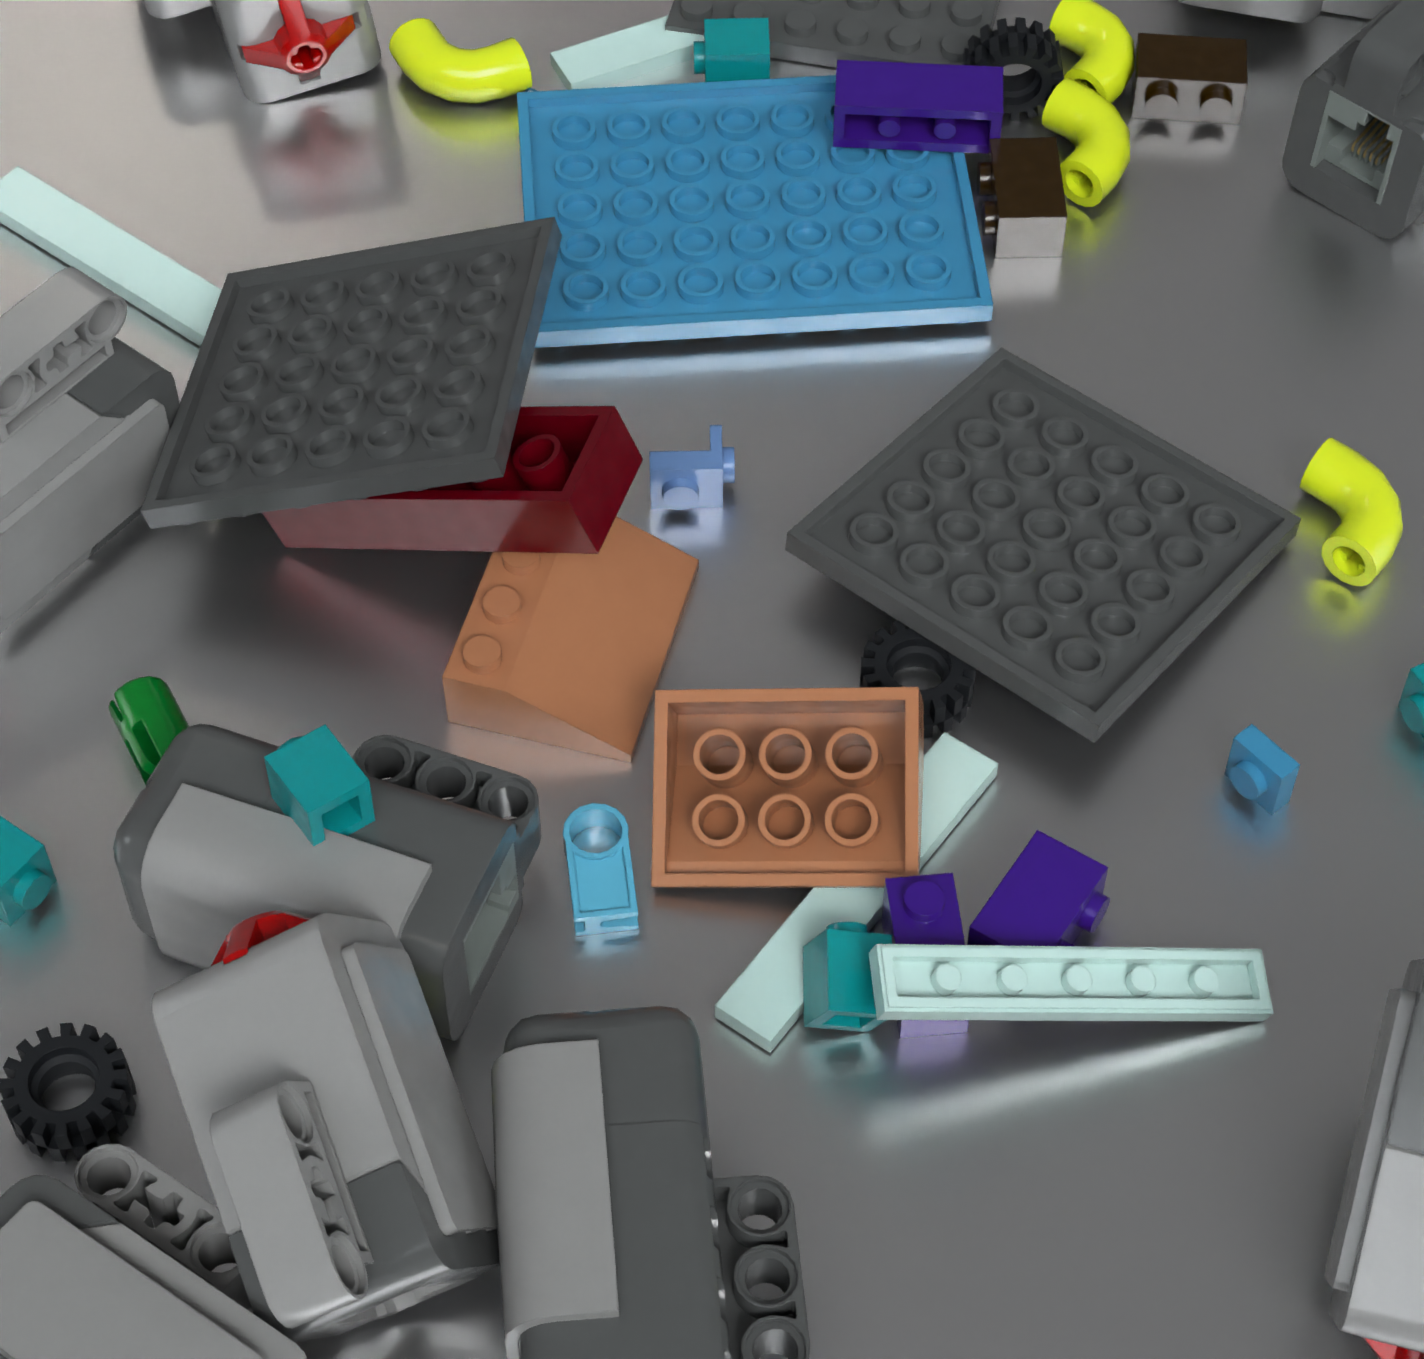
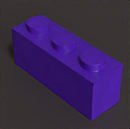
(917, 106)

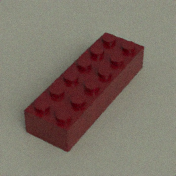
(555, 497)

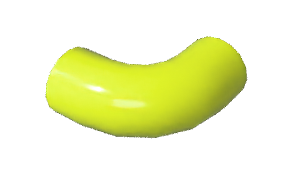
(1100, 41)
(456, 72)
(1099, 140)
(1366, 507)

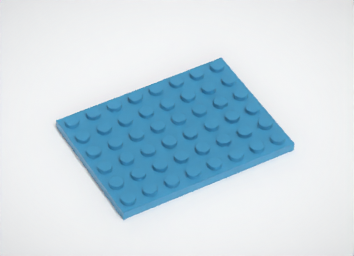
(740, 216)

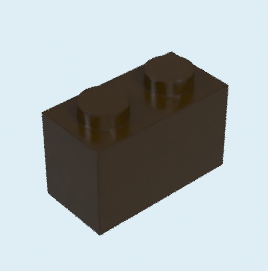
(1189, 78)
(1024, 197)

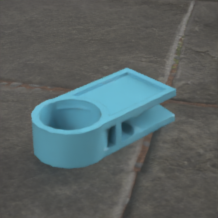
(603, 881)

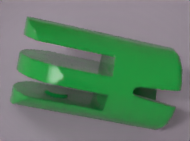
(146, 720)

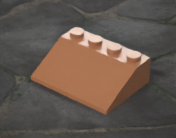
(570, 642)
(787, 787)

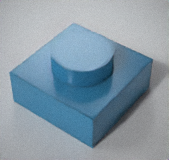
(1261, 769)

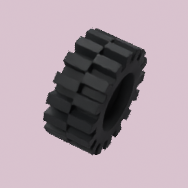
(1019, 46)
(910, 649)
(61, 1057)

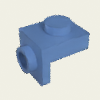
(691, 477)

